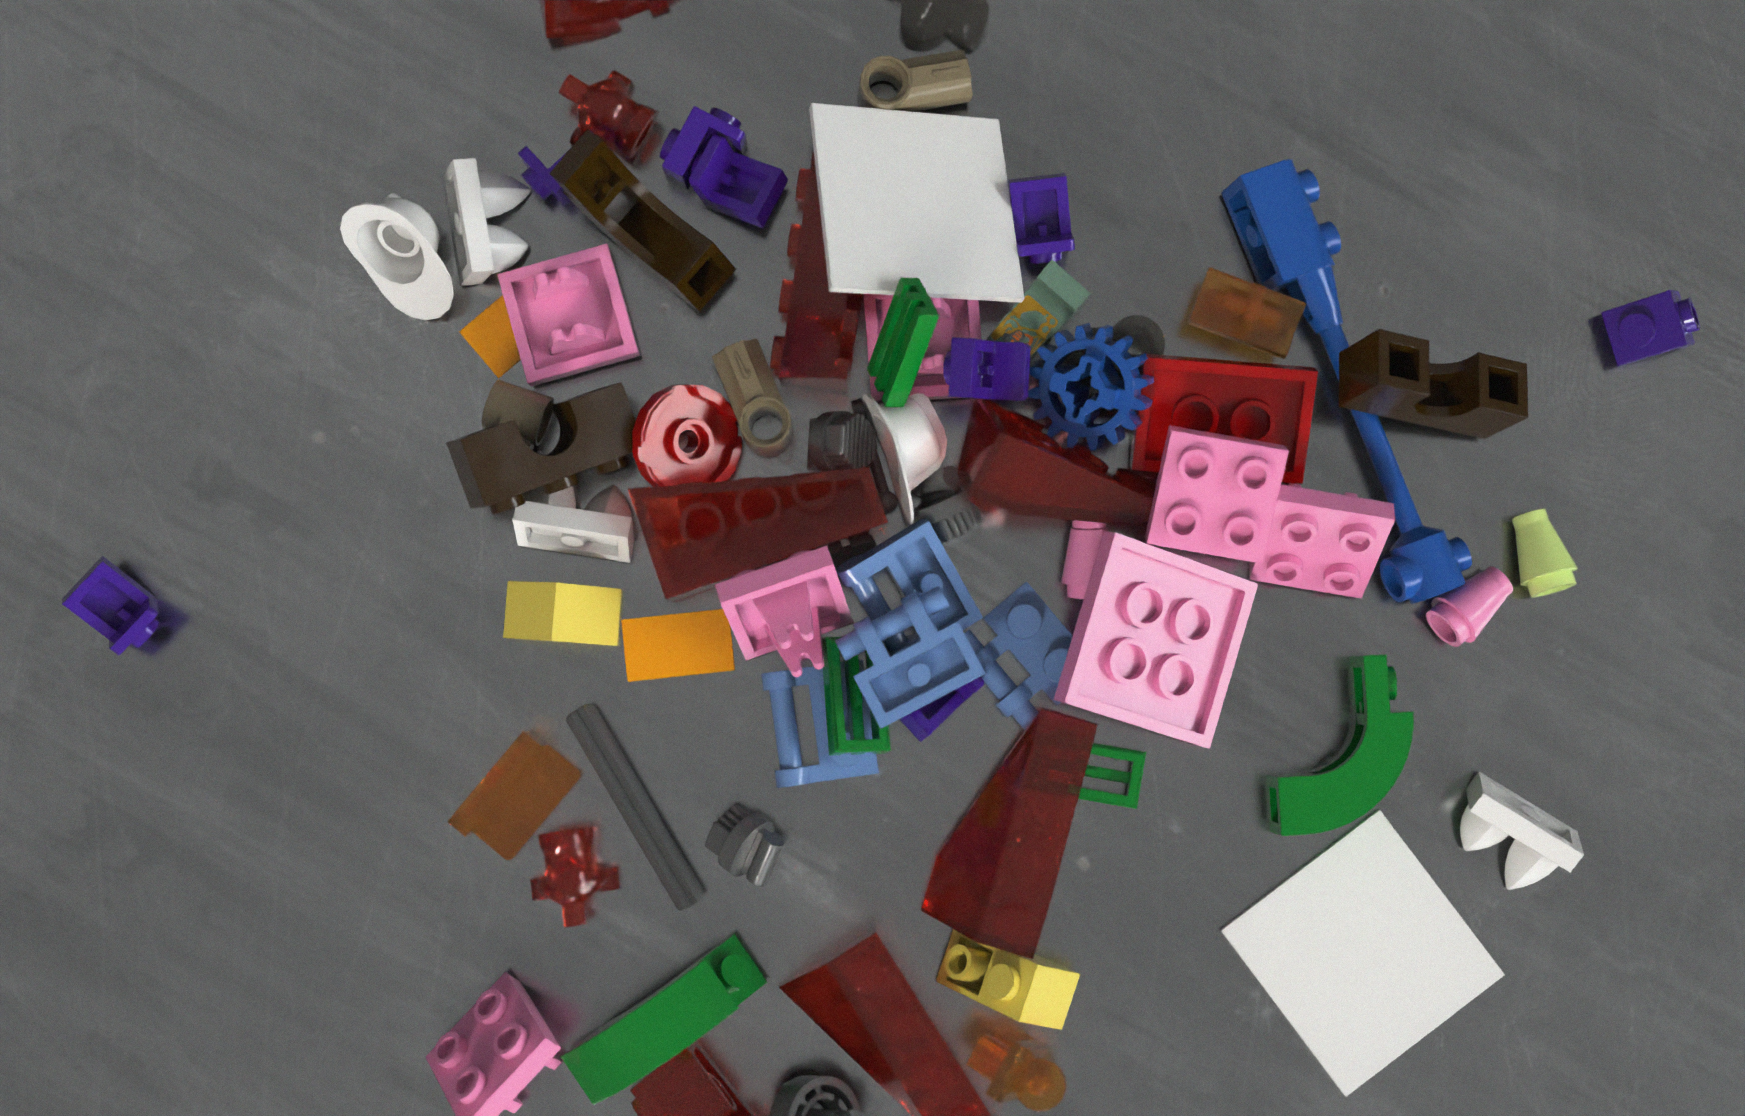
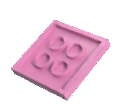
(1156, 640)

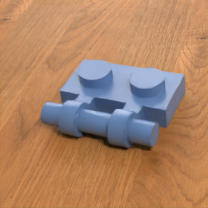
(1035, 640)
(918, 673)

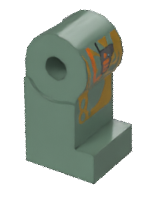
(1044, 311)

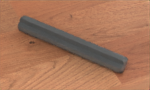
(635, 806)

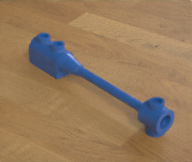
(1296, 254)

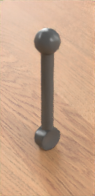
(888, 499)

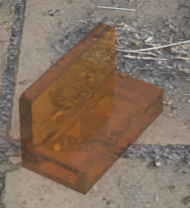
(517, 795)

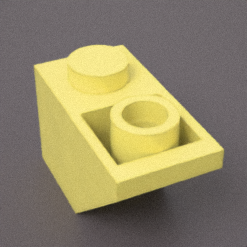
(1009, 983)

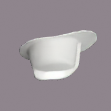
(399, 252)
(911, 443)

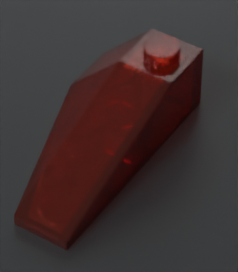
(1027, 472)

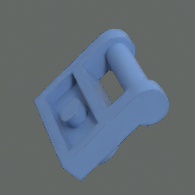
(916, 565)
(786, 732)

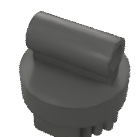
(840, 441)
(946, 505)
(745, 844)

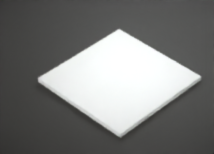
(914, 202)
(1362, 952)

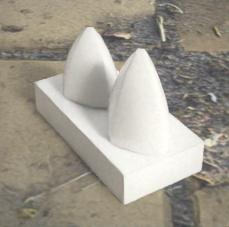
(470, 199)
(556, 525)
(1539, 839)

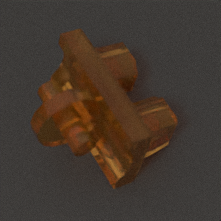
(1246, 313)
(1018, 1071)

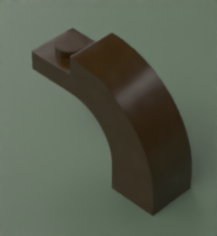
(640, 222)

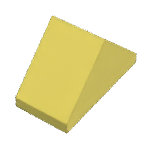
(562, 612)

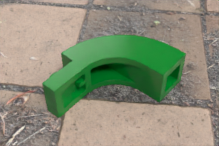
(1363, 769)
(664, 1021)

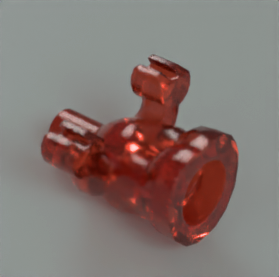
(610, 112)
(571, 873)

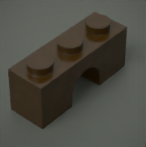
(1393, 379)
(499, 466)

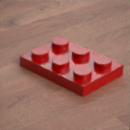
(1226, 399)

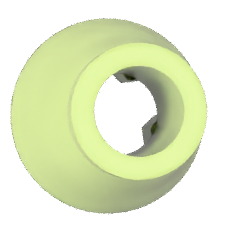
(1542, 557)

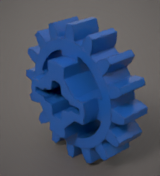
(1113, 392)

